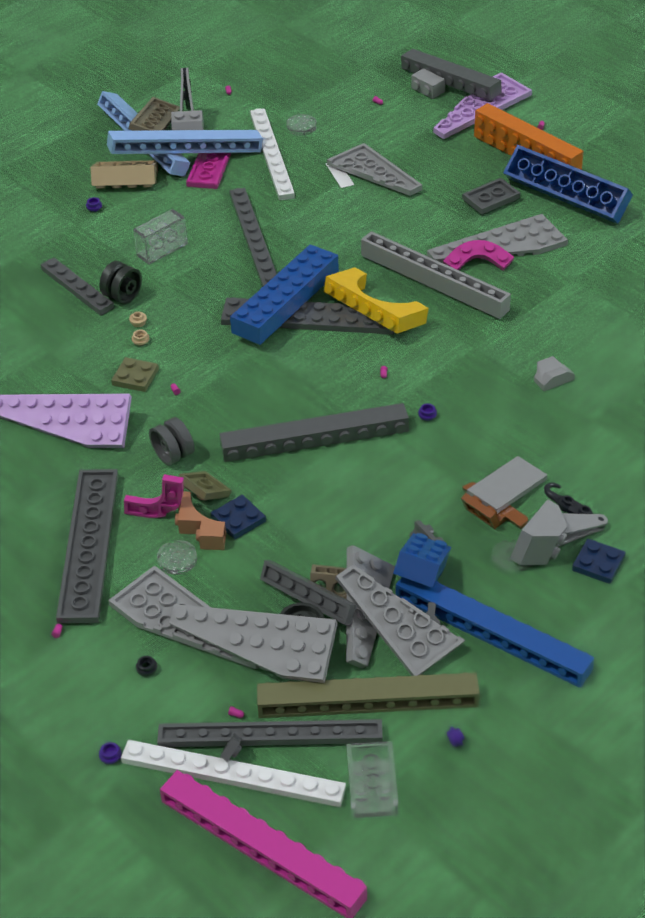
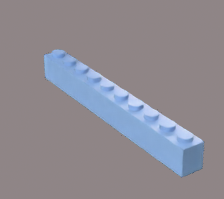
(123, 114)
(184, 141)

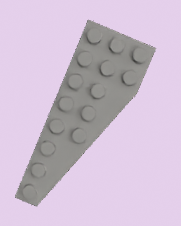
(528, 235)
(149, 606)
(275, 642)

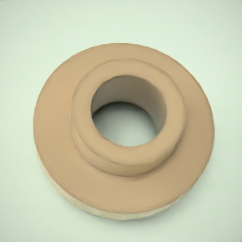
(138, 319)
(140, 337)

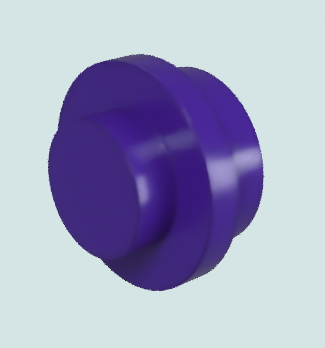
(93, 204)
(427, 412)
(455, 737)
(110, 753)

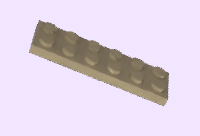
(154, 116)

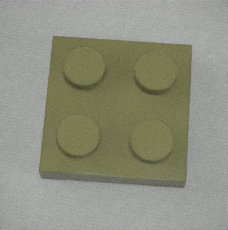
(135, 374)
(205, 485)

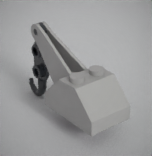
(187, 119)
(552, 528)

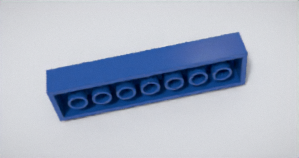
(568, 184)
(283, 294)

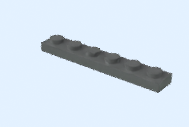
(77, 286)
(308, 592)

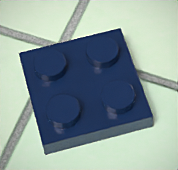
(239, 516)
(598, 561)

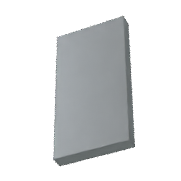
(507, 484)

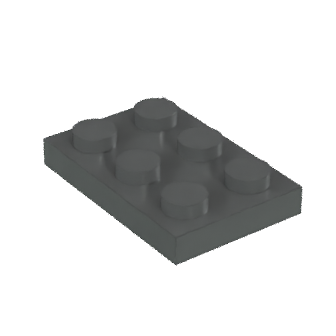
(491, 196)

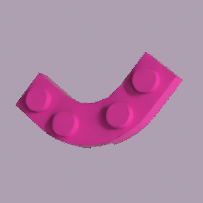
(478, 249)
(157, 507)

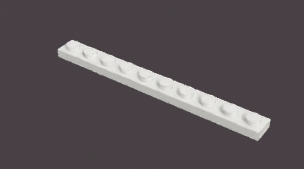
(272, 155)
(234, 773)

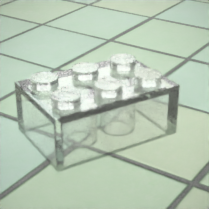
(160, 236)
(372, 779)

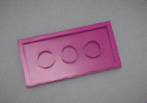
(208, 170)

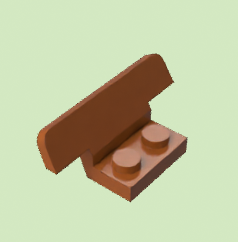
(489, 514)

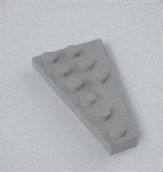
(373, 167)
(402, 626)
(361, 634)

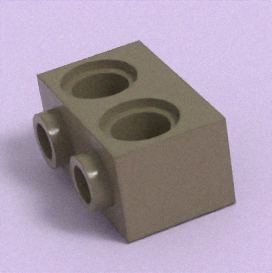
(328, 574)

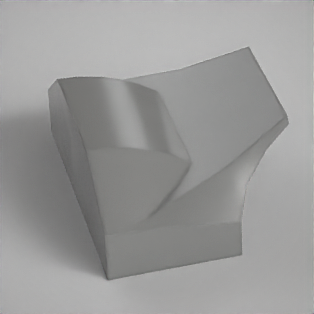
(552, 373)

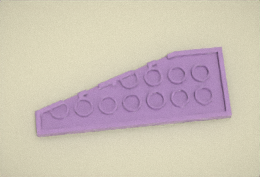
(464, 111)
(79, 418)

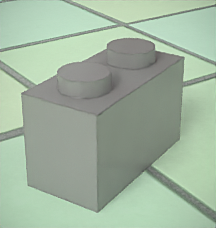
(428, 83)

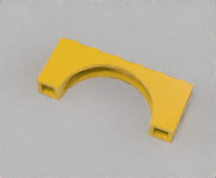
(397, 317)

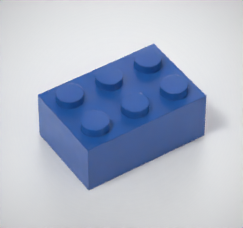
(422, 559)

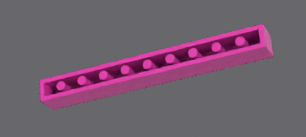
(264, 844)

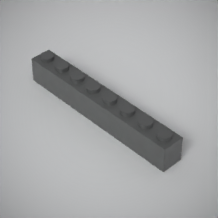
(454, 74)

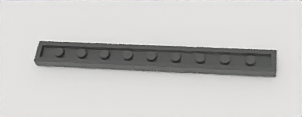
(253, 235)
(270, 733)

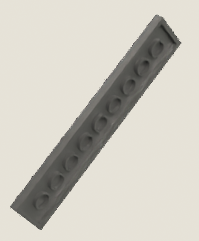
(318, 317)
(87, 547)

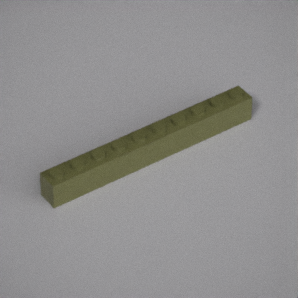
(367, 695)

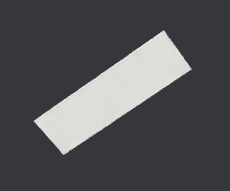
(340, 176)

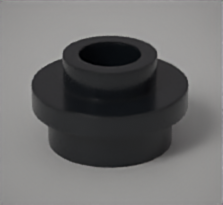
(146, 666)

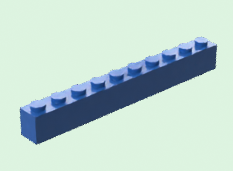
(500, 630)

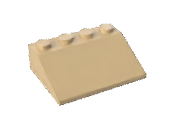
(124, 173)

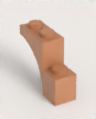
(208, 532)

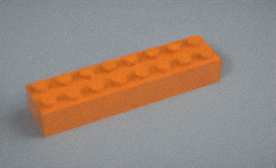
(507, 131)

